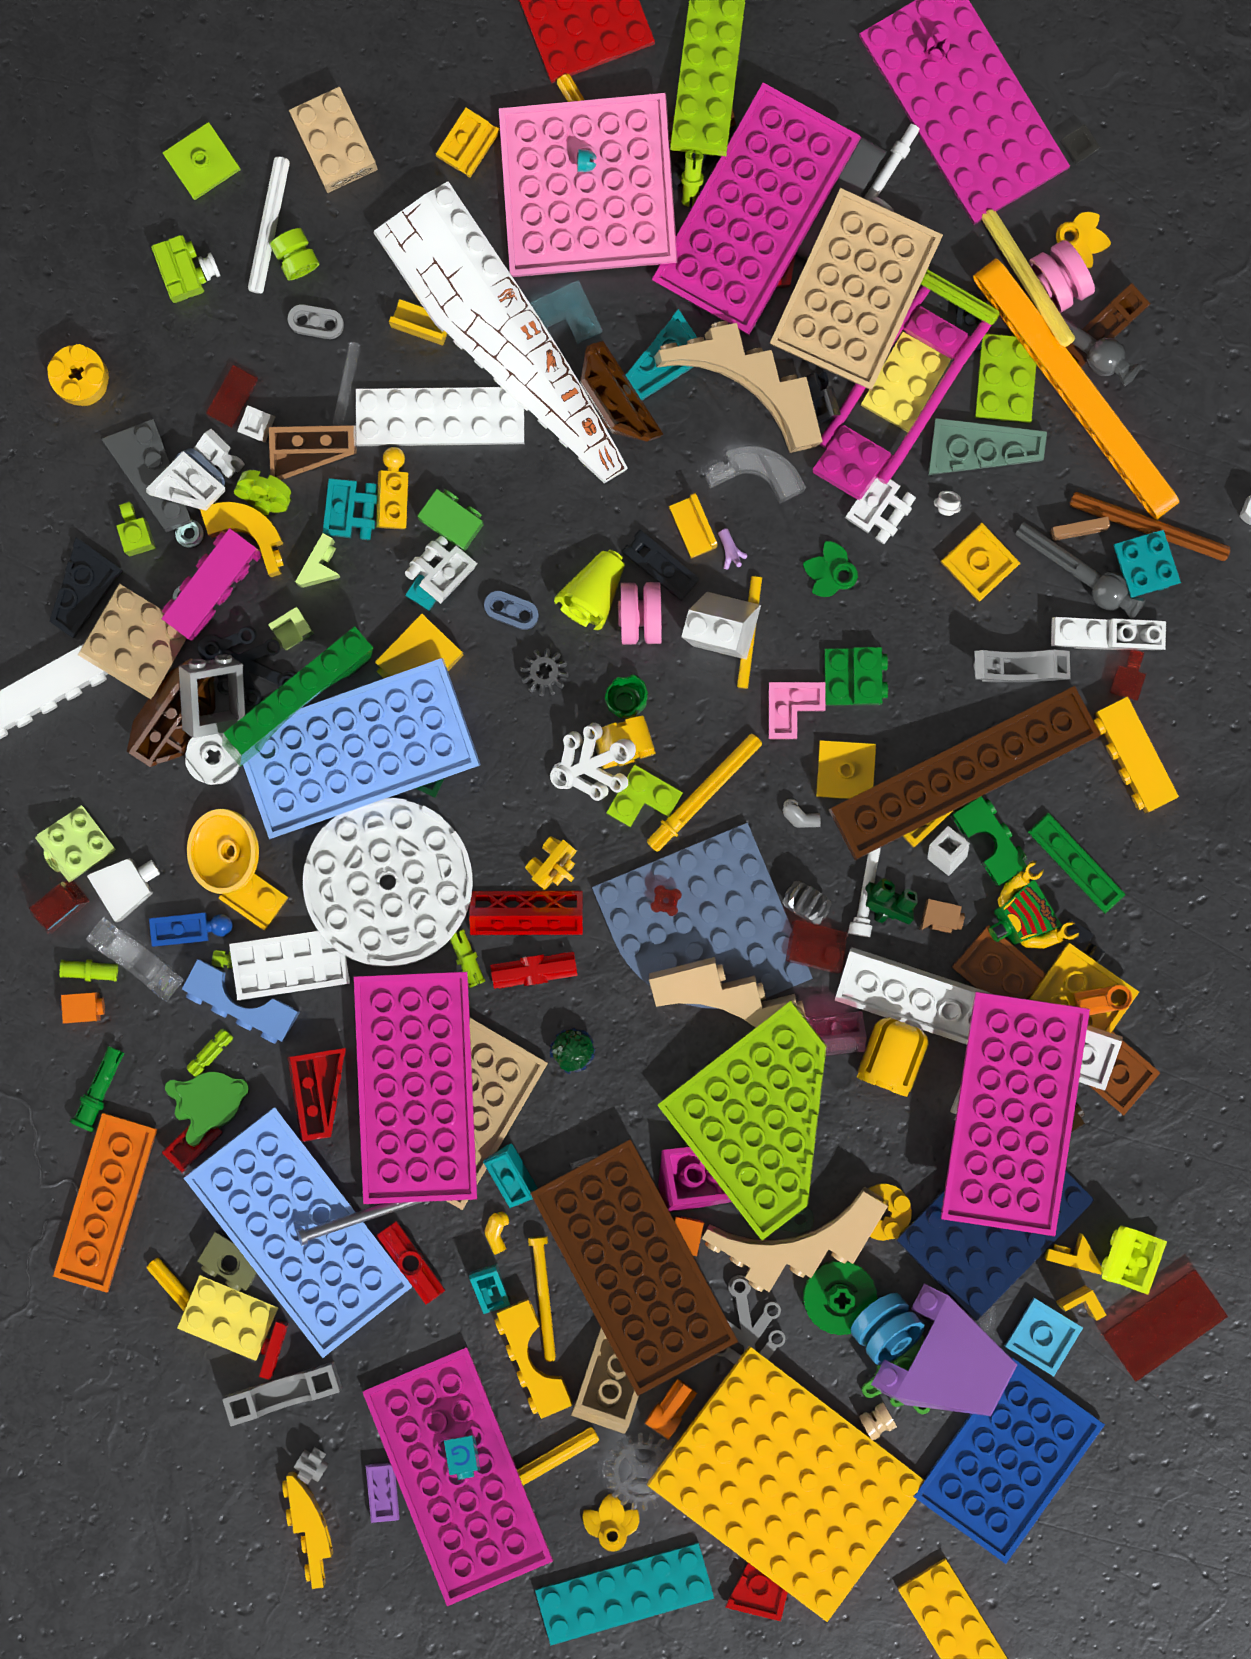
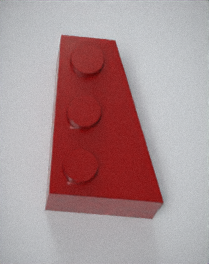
(315, 1091)

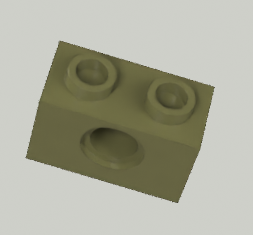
(213, 1257)

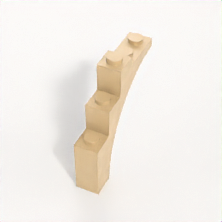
(756, 371)
(702, 984)
(804, 1253)

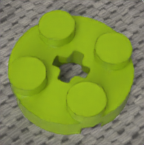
(263, 493)

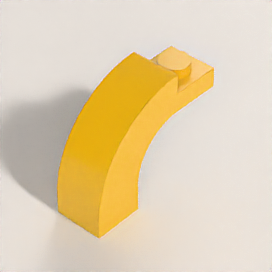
(247, 520)

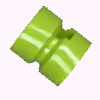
(295, 256)

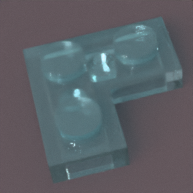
(572, 305)

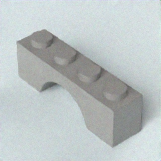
(281, 1393)

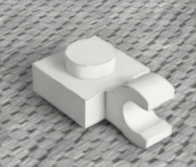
(216, 452)

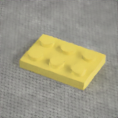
(906, 382)
(227, 1318)

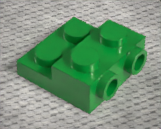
(855, 676)

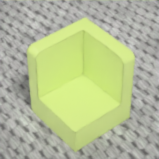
(291, 628)

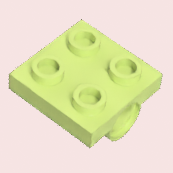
(74, 844)

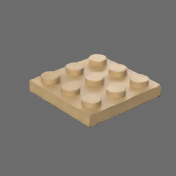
(133, 642)

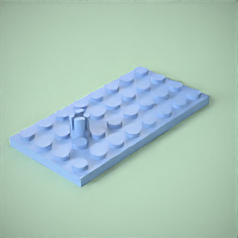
(361, 749)
(267, 1189)

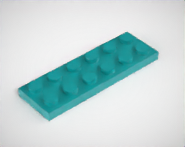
(624, 1593)

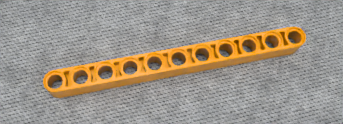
(1076, 389)

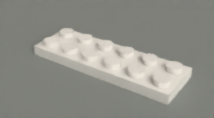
(438, 417)

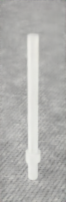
(899, 151)

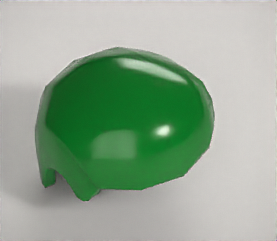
(626, 696)

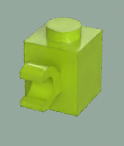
(135, 532)

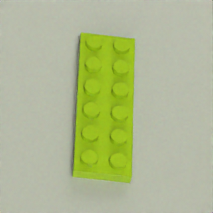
(708, 76)

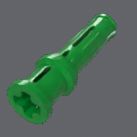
(92, 1101)

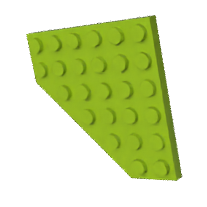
(757, 1118)

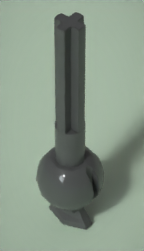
(1104, 355)
(1108, 589)

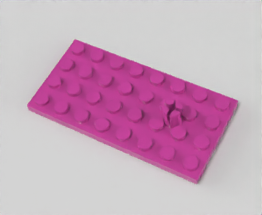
(964, 103)
(757, 208)
(415, 1087)
(1015, 1113)
(471, 1527)

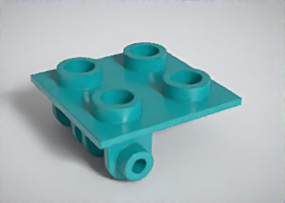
(1147, 563)

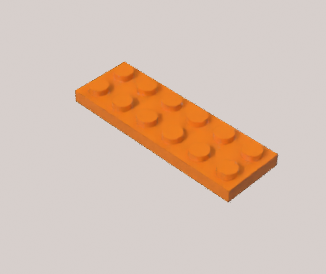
(105, 1202)

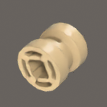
(877, 1421)

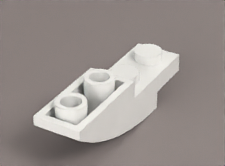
(1108, 634)

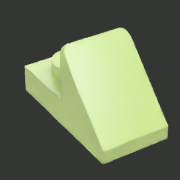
(313, 570)

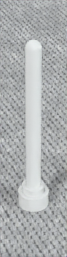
(861, 923)

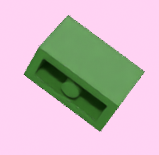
(450, 519)

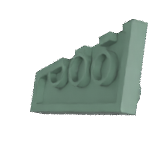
(978, 446)

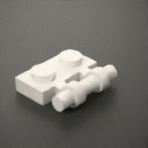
(868, 510)
(447, 575)

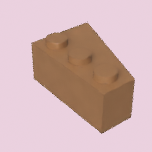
(308, 447)

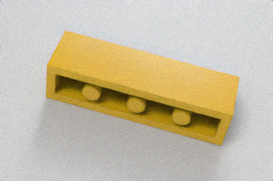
(1135, 755)

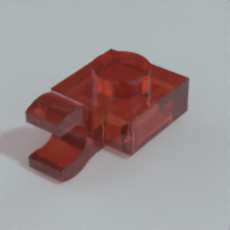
(1128, 680)

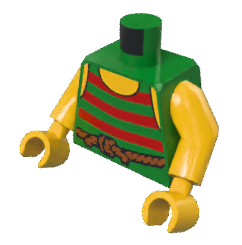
(1026, 914)

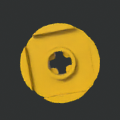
(900, 1211)

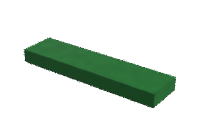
(1076, 863)

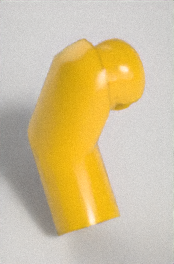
(493, 1231)

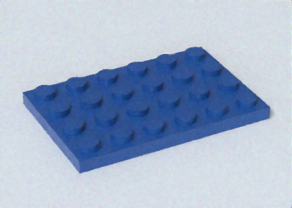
(1009, 1464)

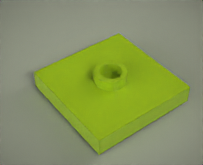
(201, 161)

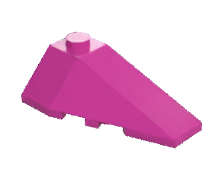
(686, 1181)

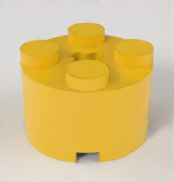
(92, 368)
(631, 729)

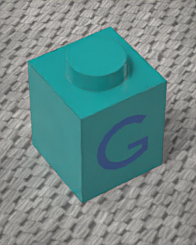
(462, 1457)

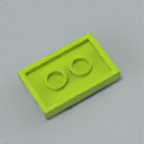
(1005, 380)

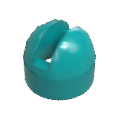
(583, 160)

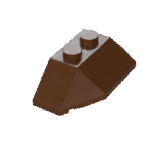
(615, 396)
(158, 726)

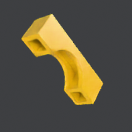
(547, 1391)

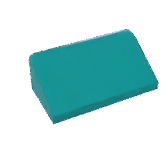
(510, 1175)

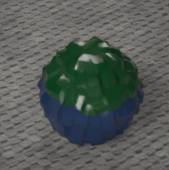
(573, 1050)

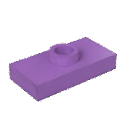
(382, 1492)

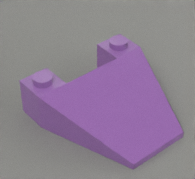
(956, 1365)

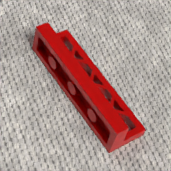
(526, 918)

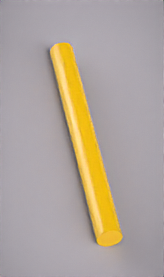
(745, 665)

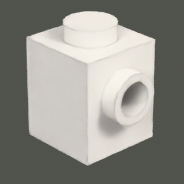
(948, 850)

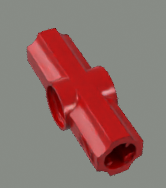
(533, 970)
(422, 1278)

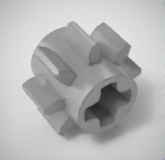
(311, 1465)

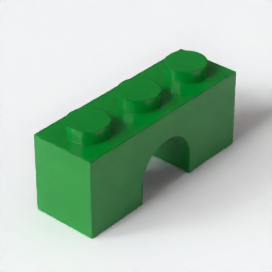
(1006, 859)

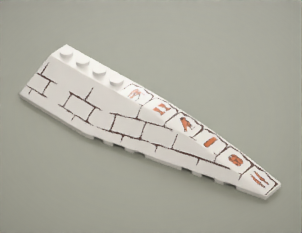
(489, 316)

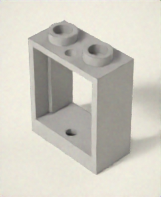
(214, 723)

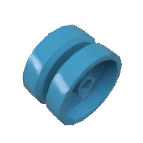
(887, 1328)

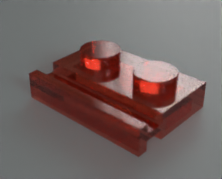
(816, 946)

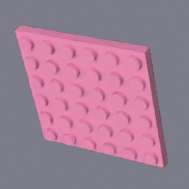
(593, 218)

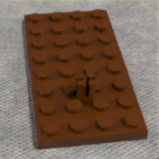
(634, 1267)

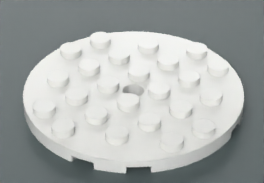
(379, 923)

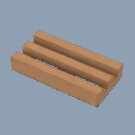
(1079, 529)

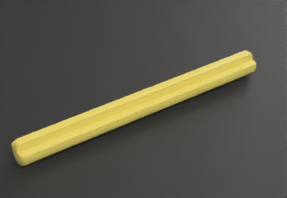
(1028, 278)

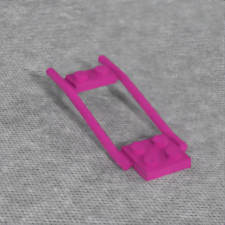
(855, 461)

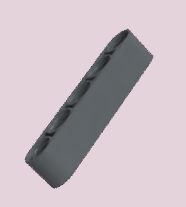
(853, 179)

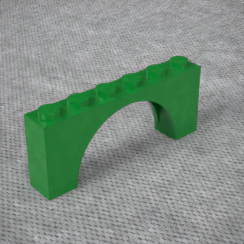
(335, 663)

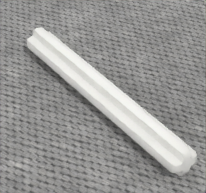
(268, 224)

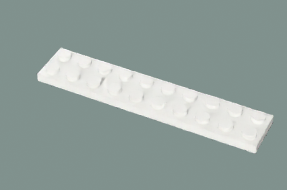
(944, 1007)

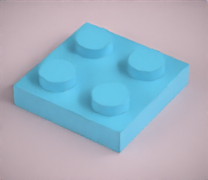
(1043, 1336)

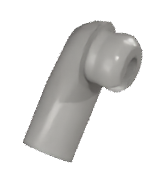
(797, 817)

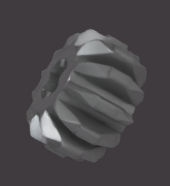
(535, 669)
(807, 902)

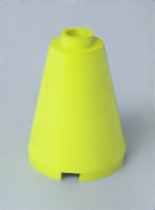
(592, 590)

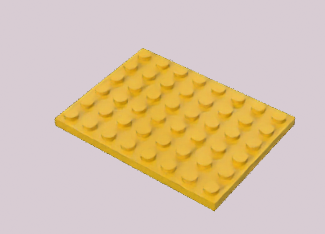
(787, 1483)

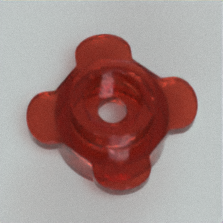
(670, 907)

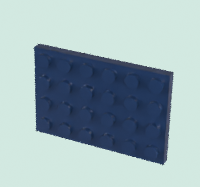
(978, 1260)

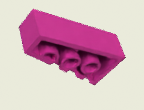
(210, 584)

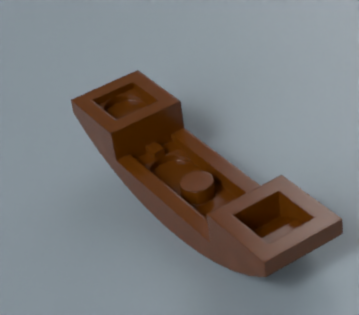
(1112, 319)

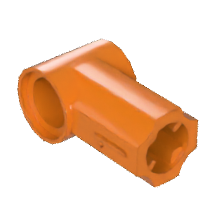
(1100, 1001)
(668, 1413)

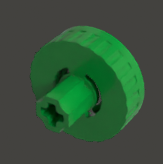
(836, 1318)

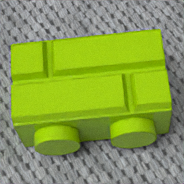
(178, 268)

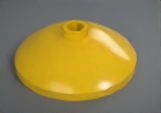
(212, 854)

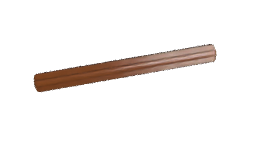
(1149, 525)

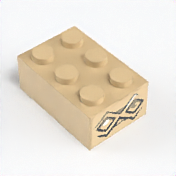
(333, 139)

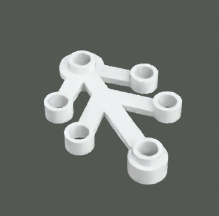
(566, 775)

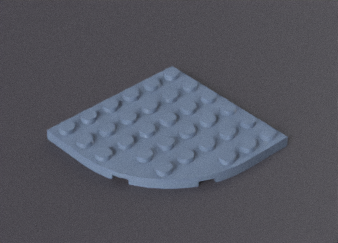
(723, 913)

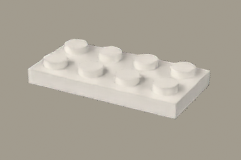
(286, 965)

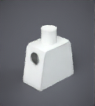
(124, 886)

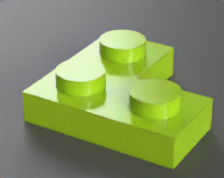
(641, 790)

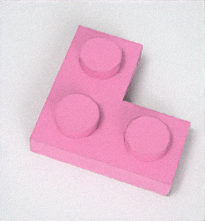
(786, 700)

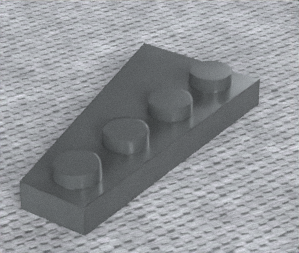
(143, 459)

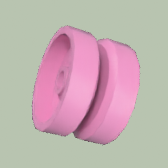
(1063, 275)
(640, 613)

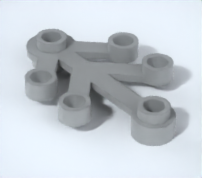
(747, 1334)

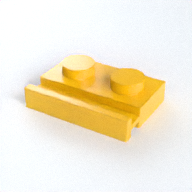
(467, 142)
(256, 901)

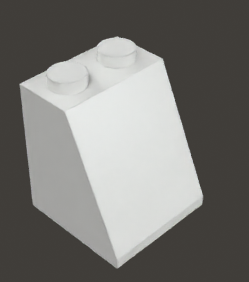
(721, 624)

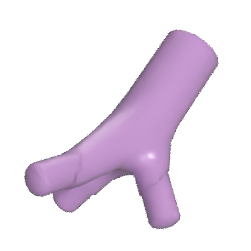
(731, 550)

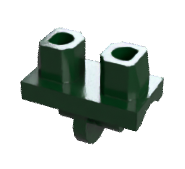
(889, 904)

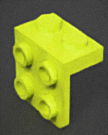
(1133, 1259)

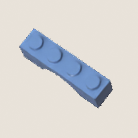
(208, 985)

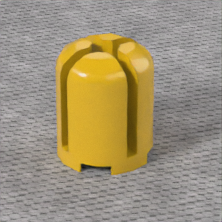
(893, 1056)

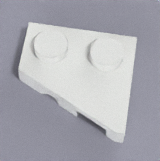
(186, 484)

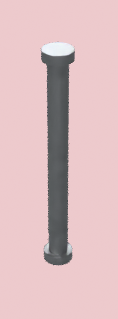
(350, 1220)

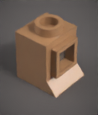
(942, 916)

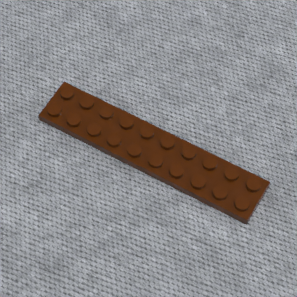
(964, 772)

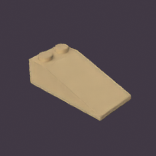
(605, 1391)

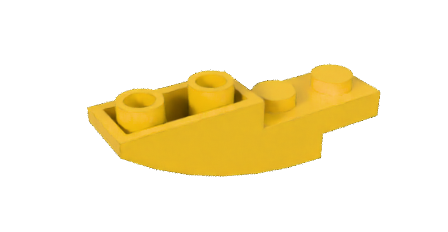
(307, 1517)

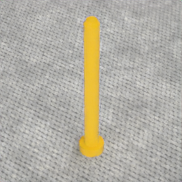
(543, 1296)

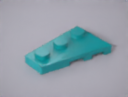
(644, 374)

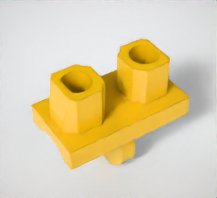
(556, 866)

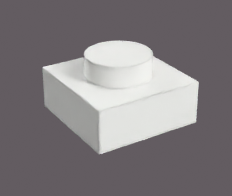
(256, 423)

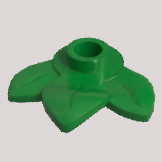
(826, 570)

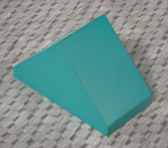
(489, 1288)

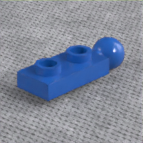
(187, 928)

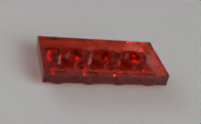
(1164, 1325)

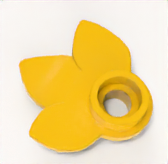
(1087, 237)
(611, 1519)

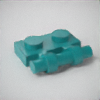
(341, 505)

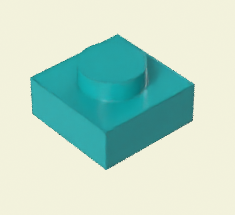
(419, 595)

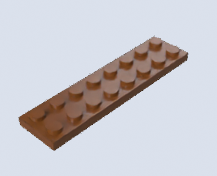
(1008, 972)

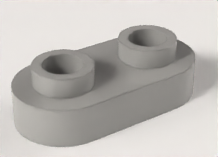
(316, 321)

